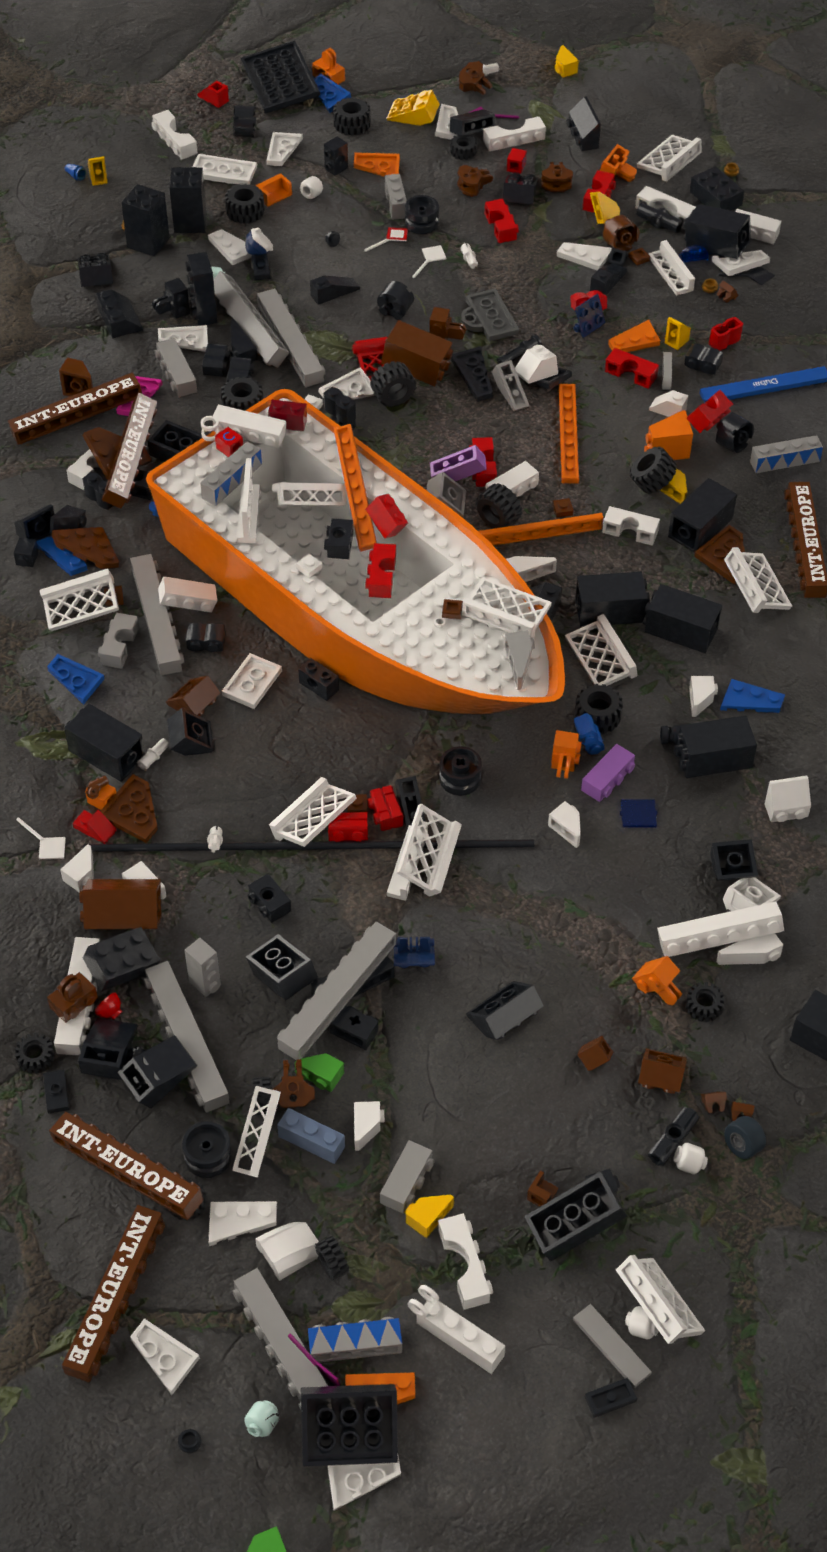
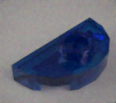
(694, 253)

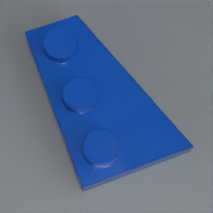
(330, 92)
(64, 558)
(75, 677)
(747, 696)

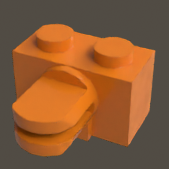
(328, 67)
(616, 164)
(565, 752)
(658, 977)

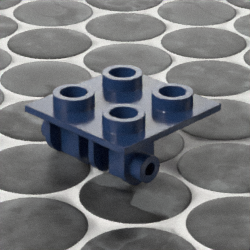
(589, 316)
(414, 955)

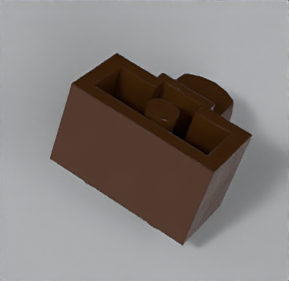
(442, 325)
(72, 996)

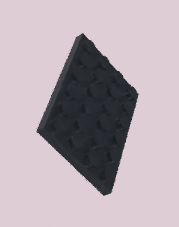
(280, 77)

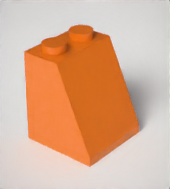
(673, 435)

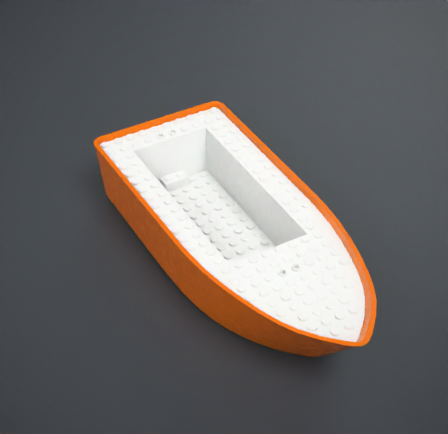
(377, 644)

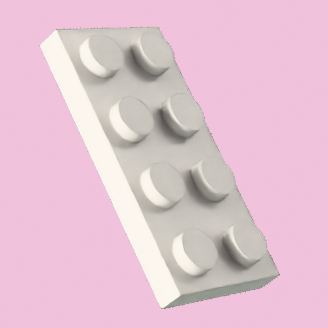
(226, 169)

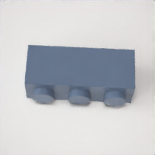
(311, 1135)

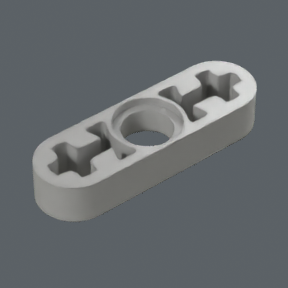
(667, 371)

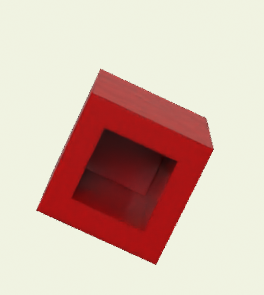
(516, 160)
(228, 441)

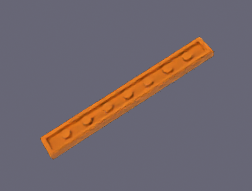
(568, 434)
(355, 487)
(544, 529)

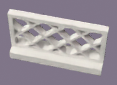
(676, 161)
(248, 507)
(751, 585)
(77, 588)
(500, 617)
(613, 643)
(308, 805)
(441, 859)
(652, 1299)

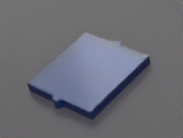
(638, 813)

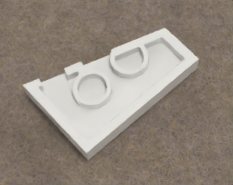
(282, 147)
(229, 246)
(585, 255)
(745, 262)
(187, 337)
(354, 384)
(237, 1218)
(164, 1354)

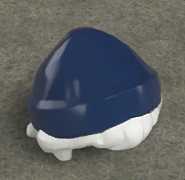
(257, 243)

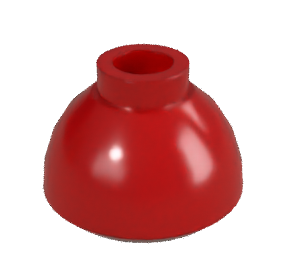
(109, 1007)

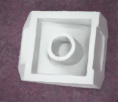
(748, 893)
(288, 1248)

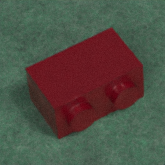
(292, 412)

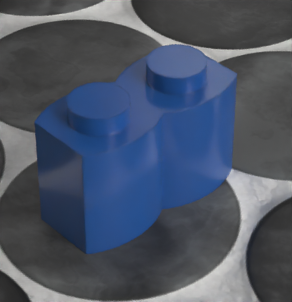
(589, 734)

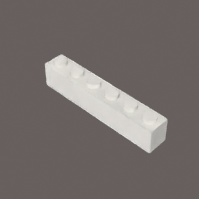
(720, 929)
(72, 1034)

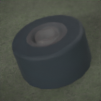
(745, 1137)

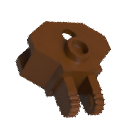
(473, 78)
(556, 178)
(473, 179)
(294, 1086)

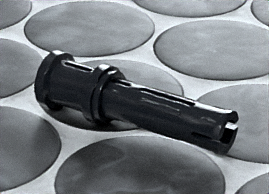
(520, 350)

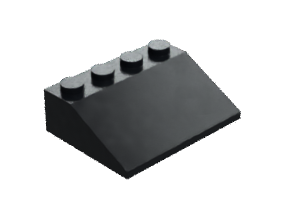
(349, 1425)

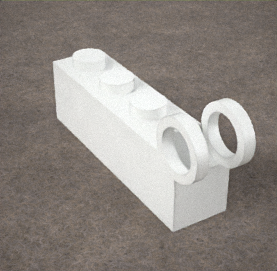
(247, 424)
(457, 1331)

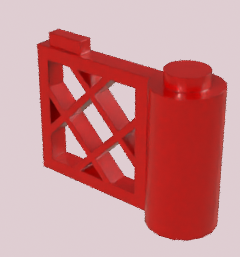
(369, 349)

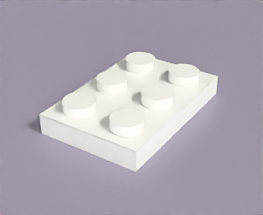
(251, 681)

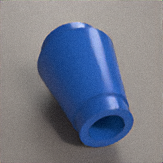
(76, 171)

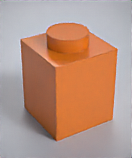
(105, 795)

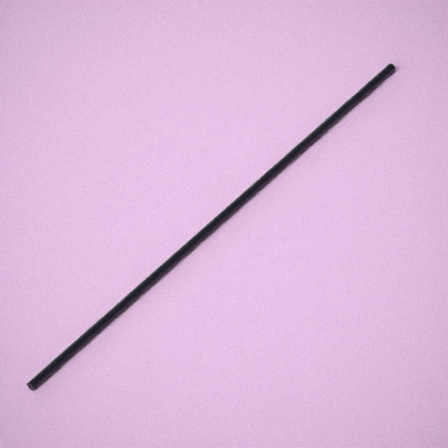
(293, 846)

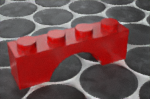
(710, 412)

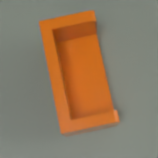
(275, 189)

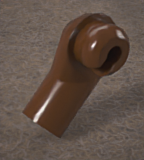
(94, 787)

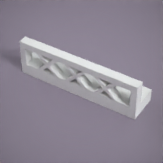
(676, 266)
(311, 489)
(400, 886)
(266, 1127)

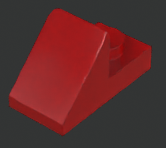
(95, 826)

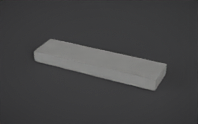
(612, 1345)

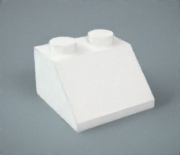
(537, 364)
(788, 799)

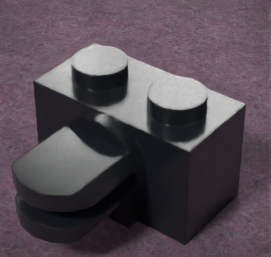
(174, 299)

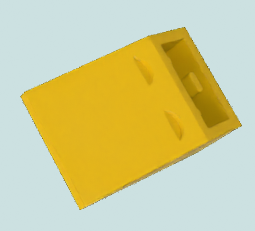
(415, 109)

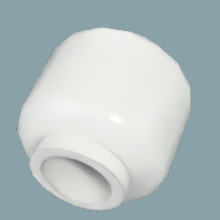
(311, 187)
(690, 1158)
(640, 1324)

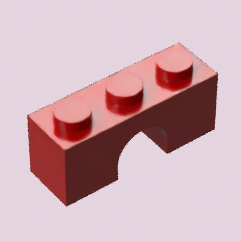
(603, 183)
(504, 225)
(621, 361)
(486, 446)
(380, 581)

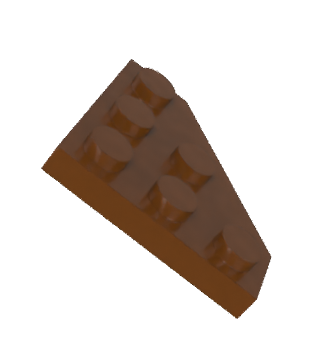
(104, 448)
(87, 544)
(717, 549)
(133, 809)

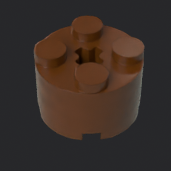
(620, 232)

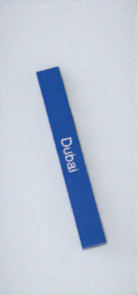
(768, 384)

